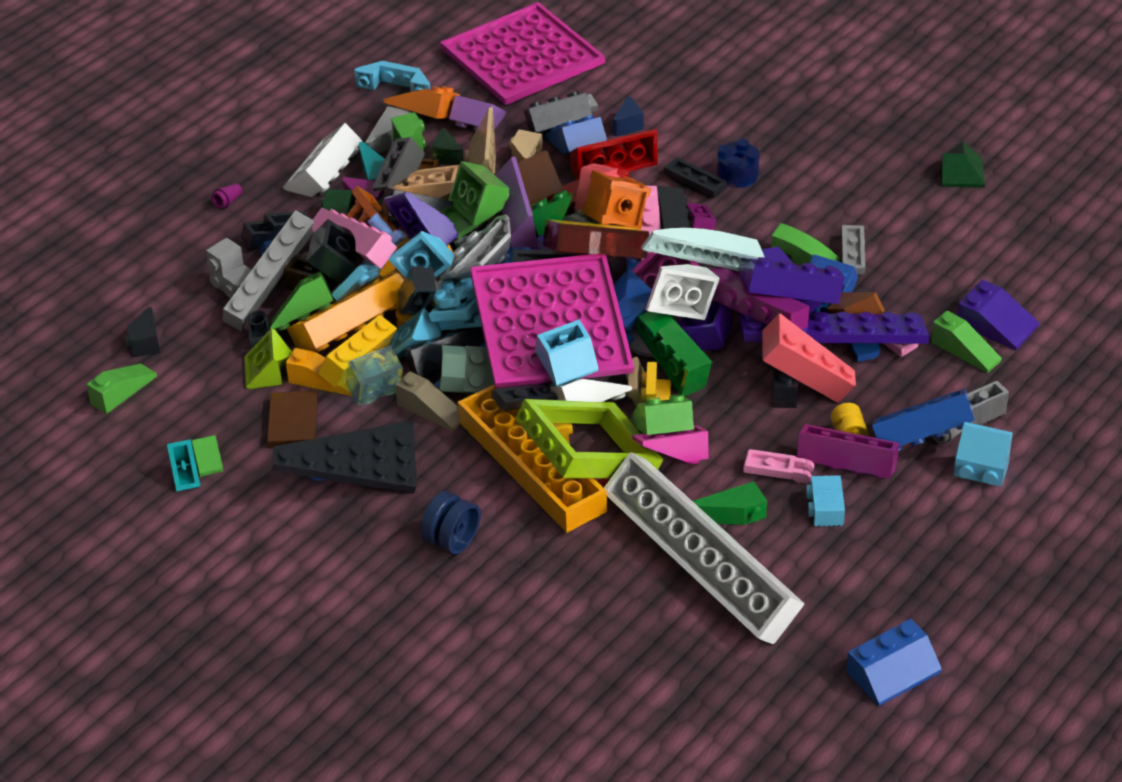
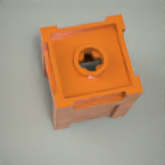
(616, 200)

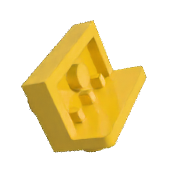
(654, 386)

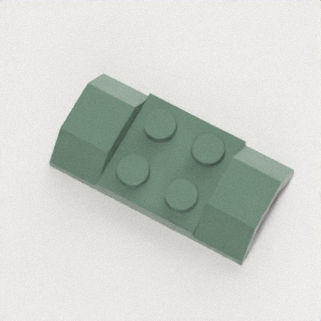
(465, 369)

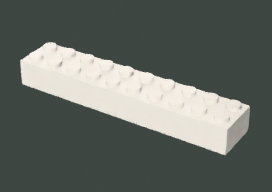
(703, 548)

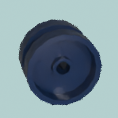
(450, 522)

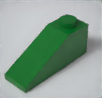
(735, 505)

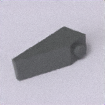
(400, 162)

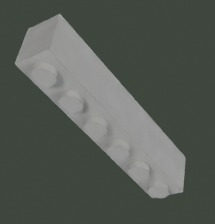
(268, 270)

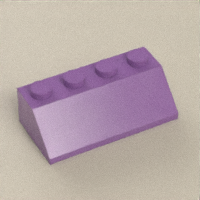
(517, 207)

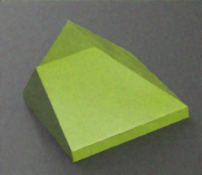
(265, 361)

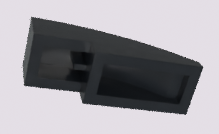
(257, 233)

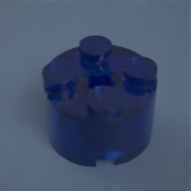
(738, 163)

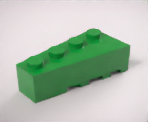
(674, 351)

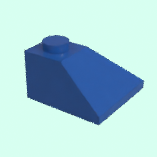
(631, 297)

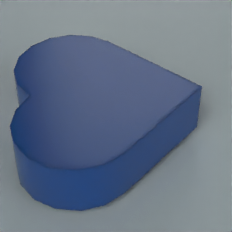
(865, 351)

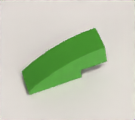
(799, 245)

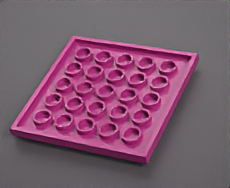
(522, 53)
(538, 296)

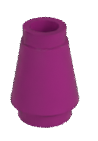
(226, 195)

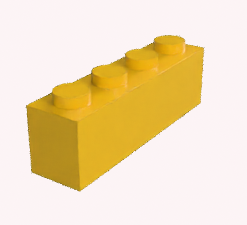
(367, 340)

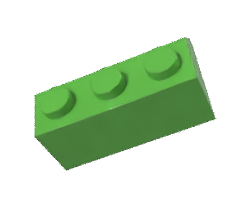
(477, 193)

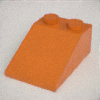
(430, 102)

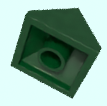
(962, 167)

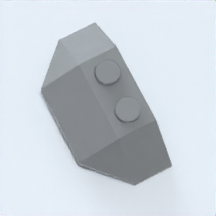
(484, 250)

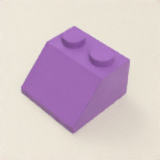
(471, 112)

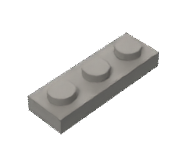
(853, 247)

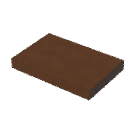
(292, 417)

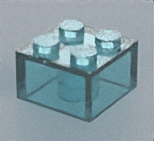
(373, 375)

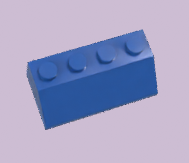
(925, 419)

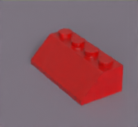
(629, 152)

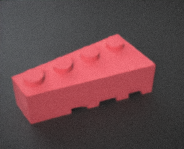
(805, 359)

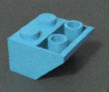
(566, 353)

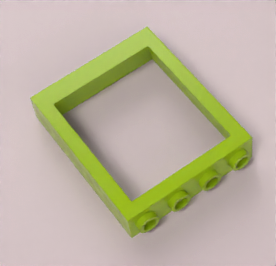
(537, 420)

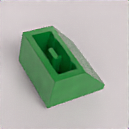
(553, 209)

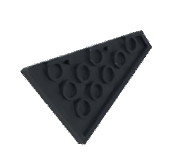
(364, 457)

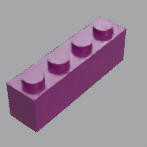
(848, 451)

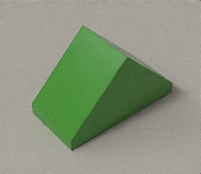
(207, 455)

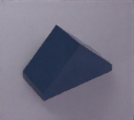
(628, 118)

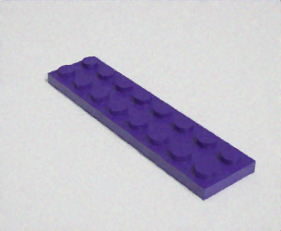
(851, 328)

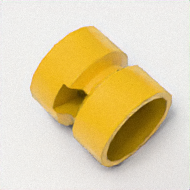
(849, 419)

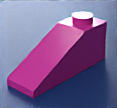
(684, 445)

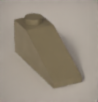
(427, 401)

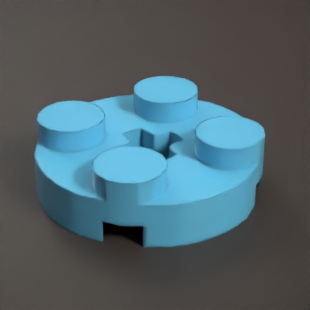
(452, 292)

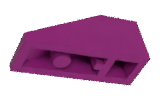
(701, 217)

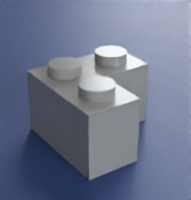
(226, 266)

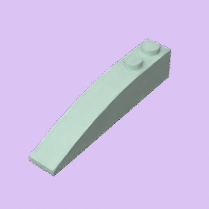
(704, 246)

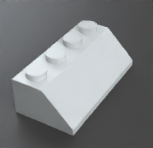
(324, 162)

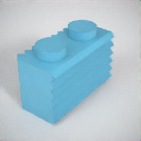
(827, 500)

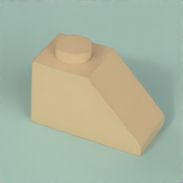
(525, 145)

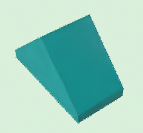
(183, 465)

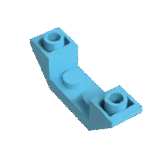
(372, 74)

